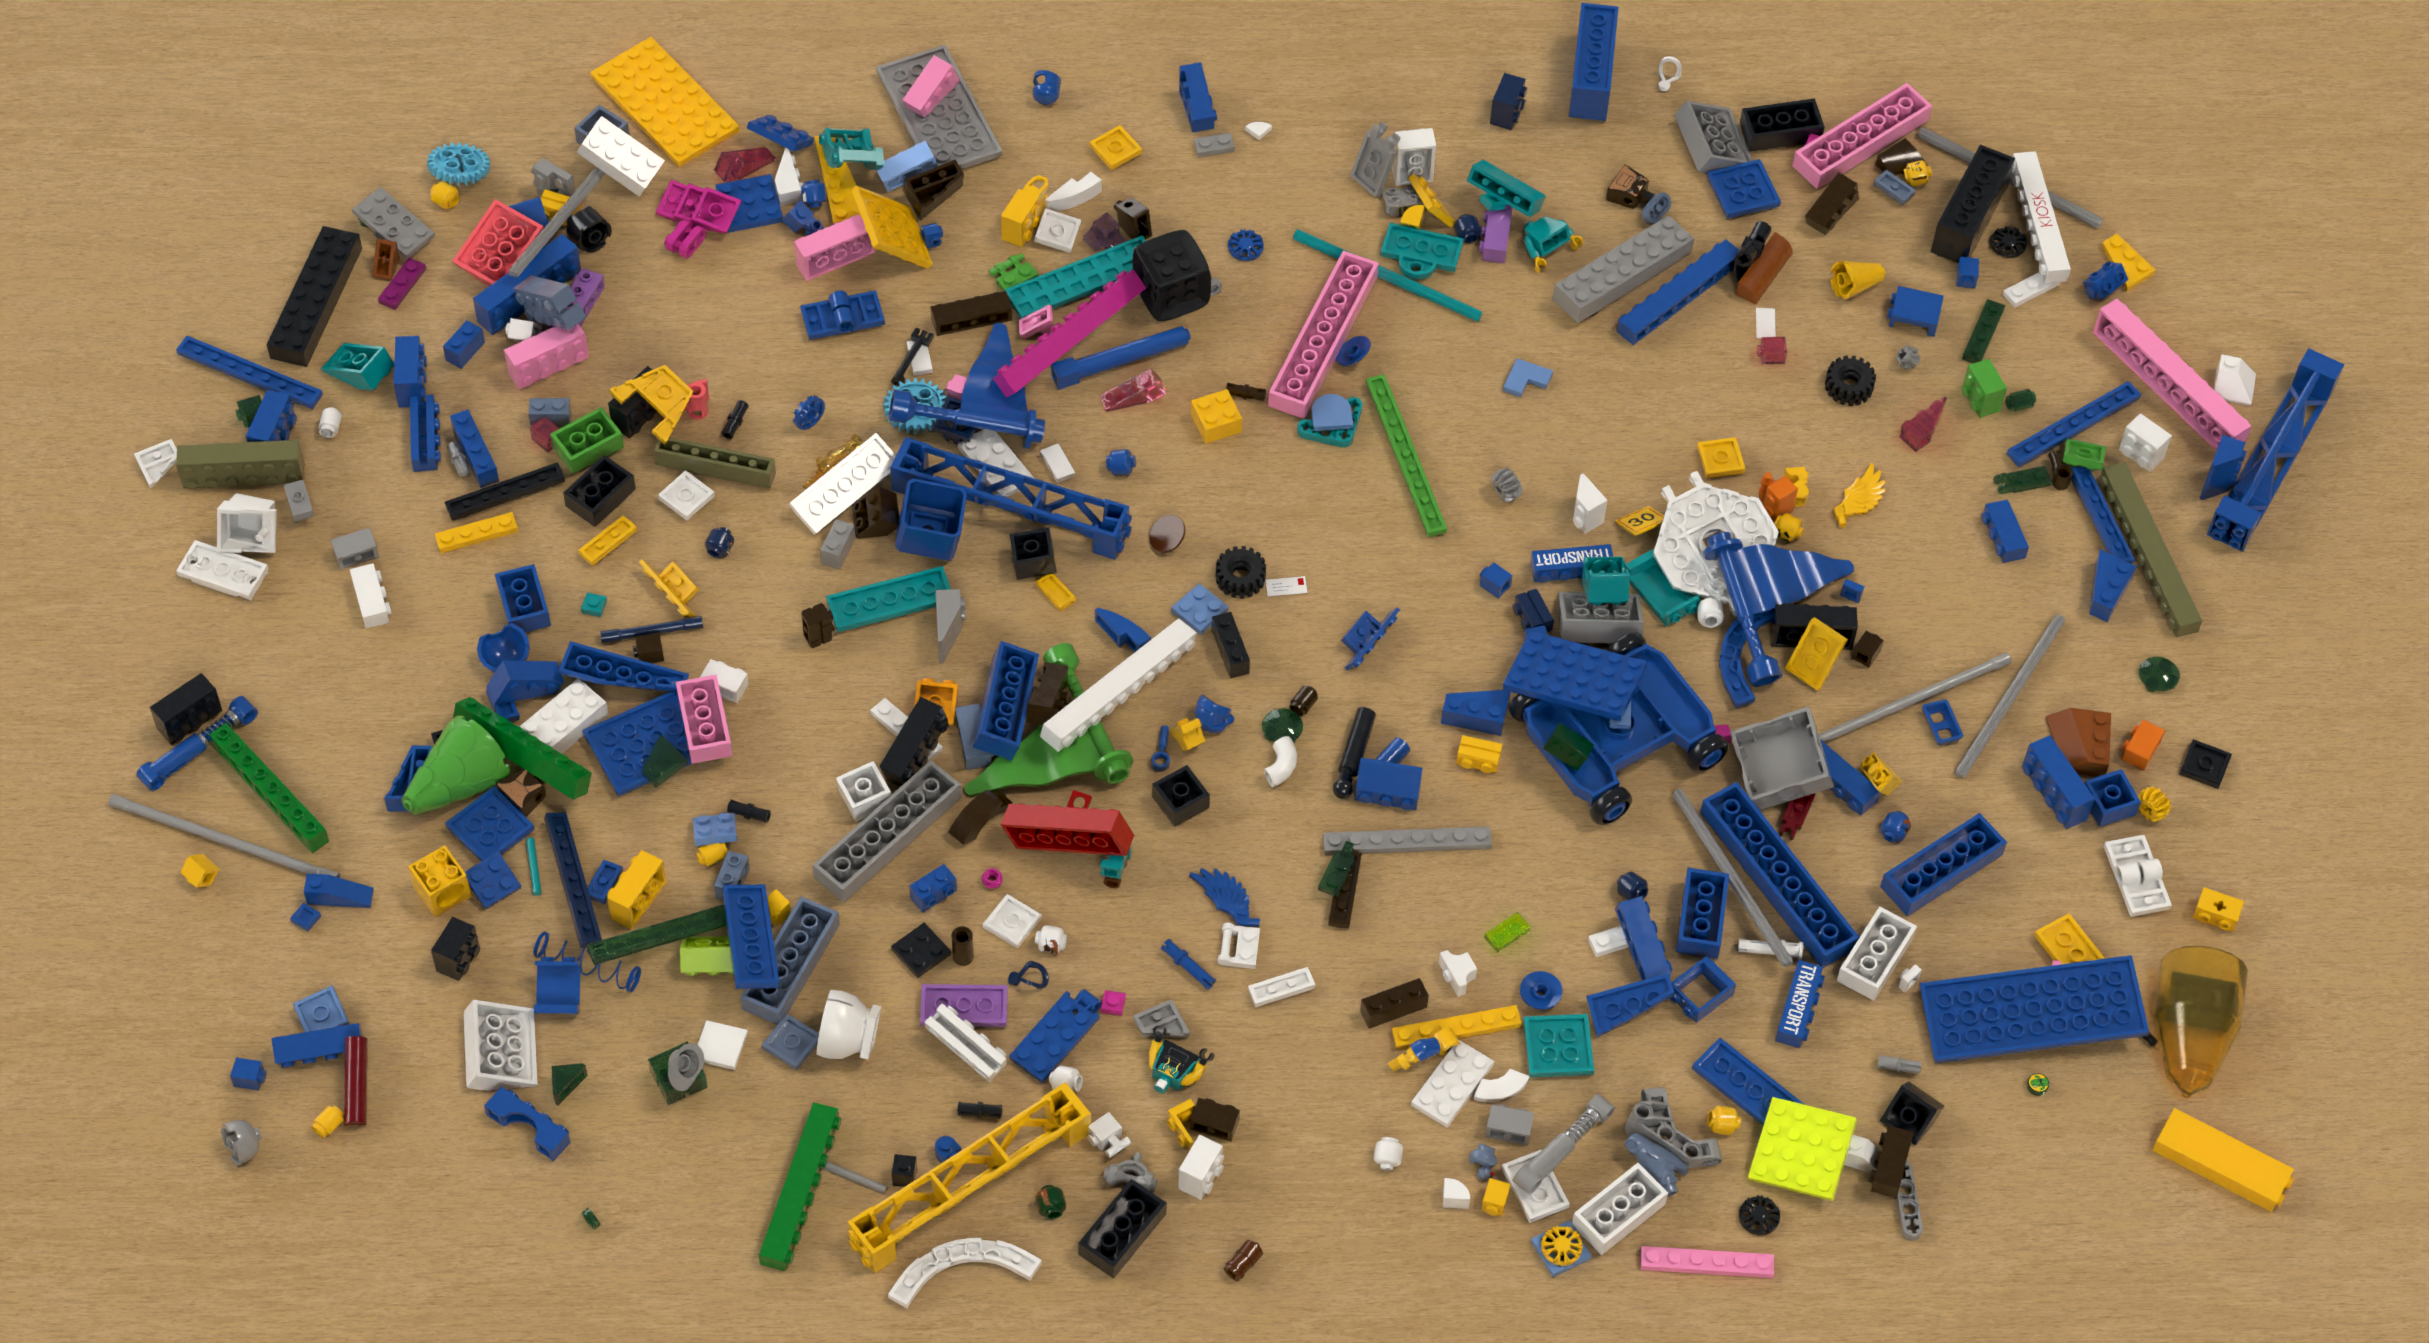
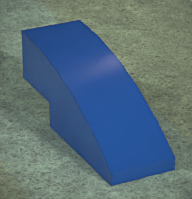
(1121, 629)

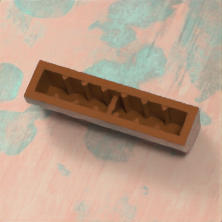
(1765, 269)

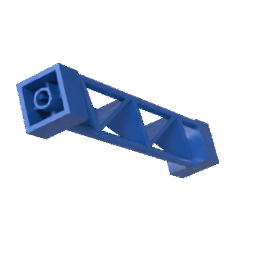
(2254, 490)

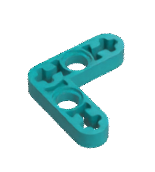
(1335, 435)

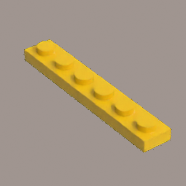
(1462, 1025)

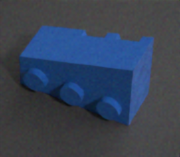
(1196, 97)
(2109, 584)
(524, 680)
(1477, 710)
(413, 760)

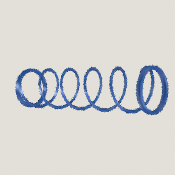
(630, 979)

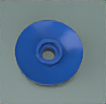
(1353, 350)
(1544, 983)

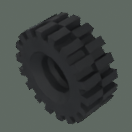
(1850, 369)
(1240, 560)

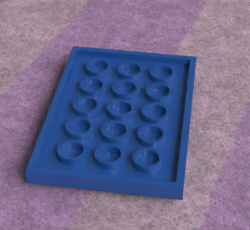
(1575, 675)
(628, 738)

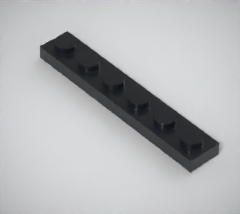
(504, 491)

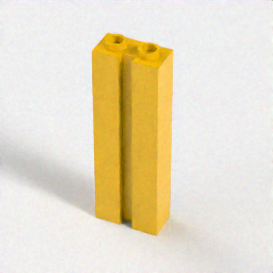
(2224, 1160)

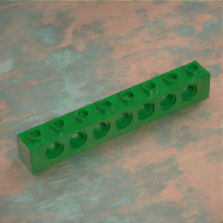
(269, 788)

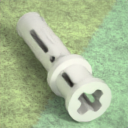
(1762, 947)

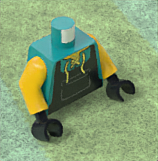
(1175, 1065)

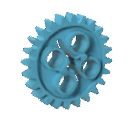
(469, 160)
(923, 394)

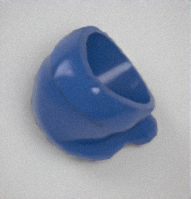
(1212, 716)

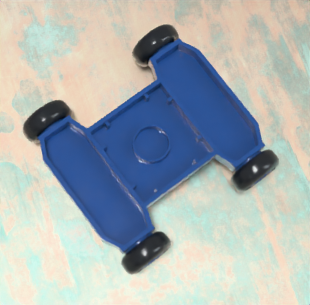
(1661, 712)

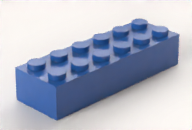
(498, 304)
(1006, 700)
(1943, 864)

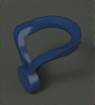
(1015, 977)

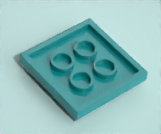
(1558, 1045)

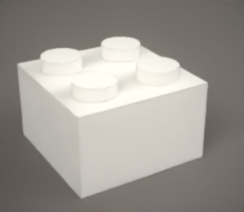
(2145, 442)
(863, 790)
(1201, 1167)

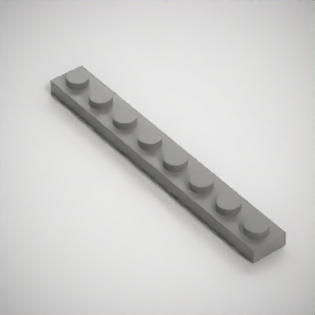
(1410, 840)

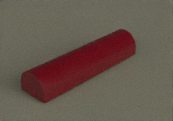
(355, 1080)

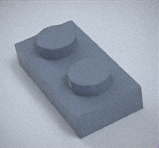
(1894, 187)

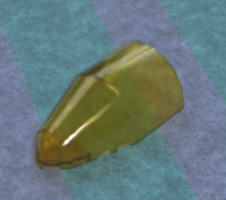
(2198, 1013)

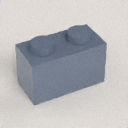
(554, 409)

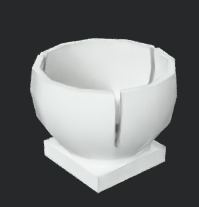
(847, 1027)

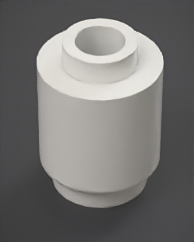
(329, 422)

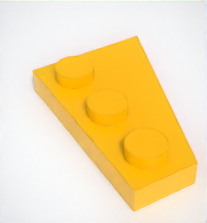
(2134, 264)

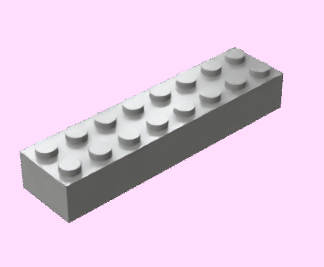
(1623, 269)
(887, 831)

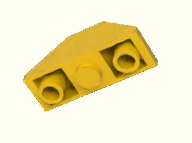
(1880, 774)

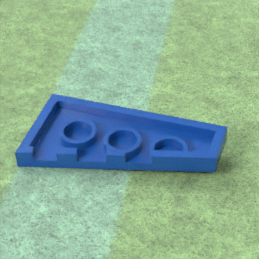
(1626, 1002)

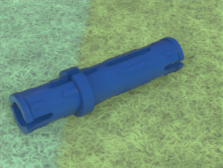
(1181, 958)

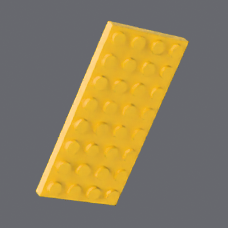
(665, 101)

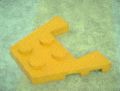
(662, 391)

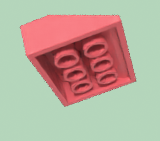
(496, 243)

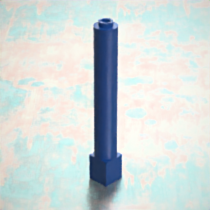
(1070, 371)

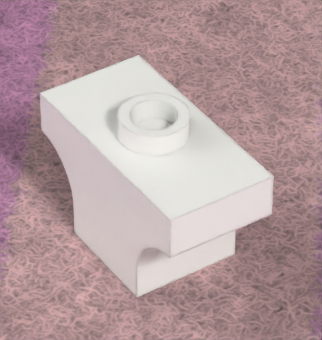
(1457, 970)

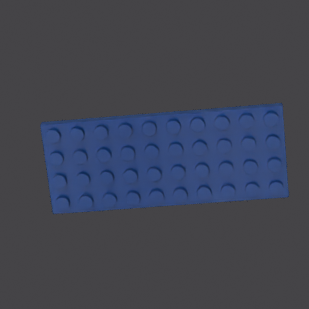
(2033, 1009)

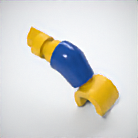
(1425, 1048)

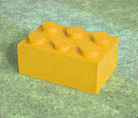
(636, 889)

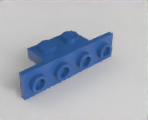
(1364, 633)

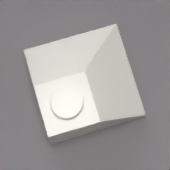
(2234, 380)

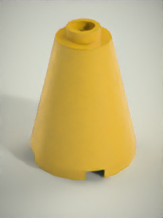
(1855, 277)

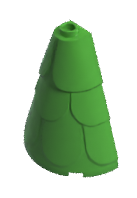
(456, 768)

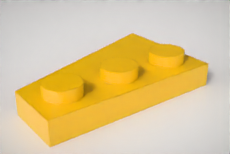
(1430, 200)

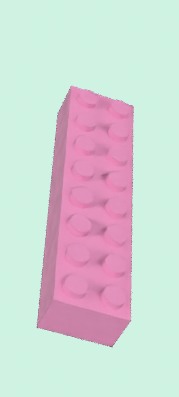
(1862, 136)

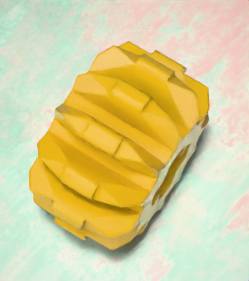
(2154, 804)

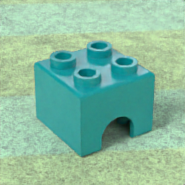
(1605, 580)

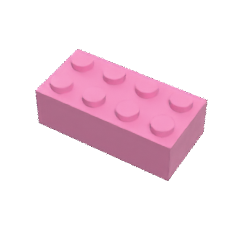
(832, 247)
(545, 354)
(704, 719)

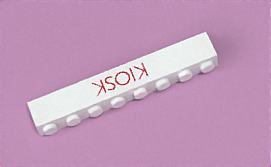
(2040, 218)

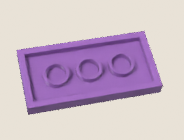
(976, 1003)

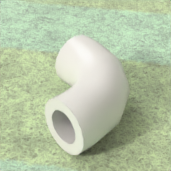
(1285, 762)

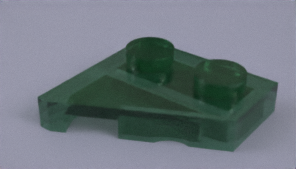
(662, 762)

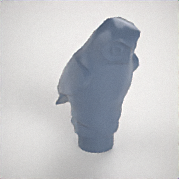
(1657, 1161)

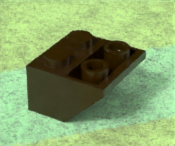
(876, 513)

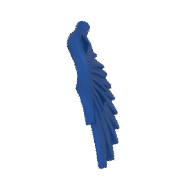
(1227, 896)

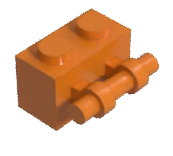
(1777, 495)

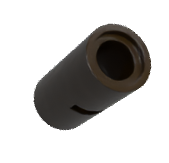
(962, 946)

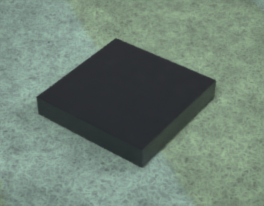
(2205, 764)

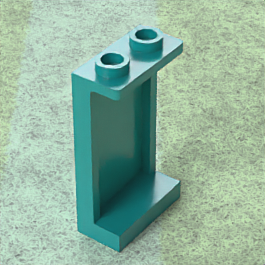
(1657, 592)

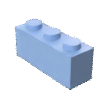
(906, 164)

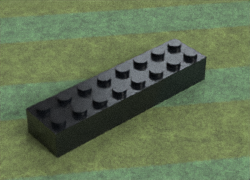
(314, 296)

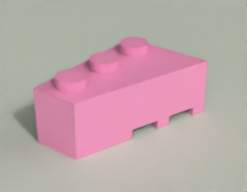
(931, 87)

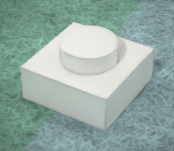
(1909, 978)

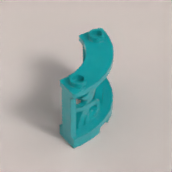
(854, 150)

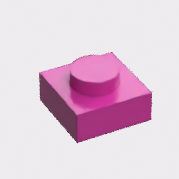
(1113, 1003)

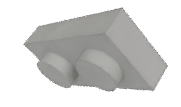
(1214, 145)

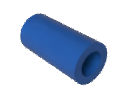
(1395, 751)

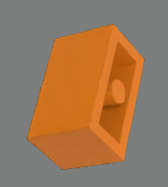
(2143, 744)

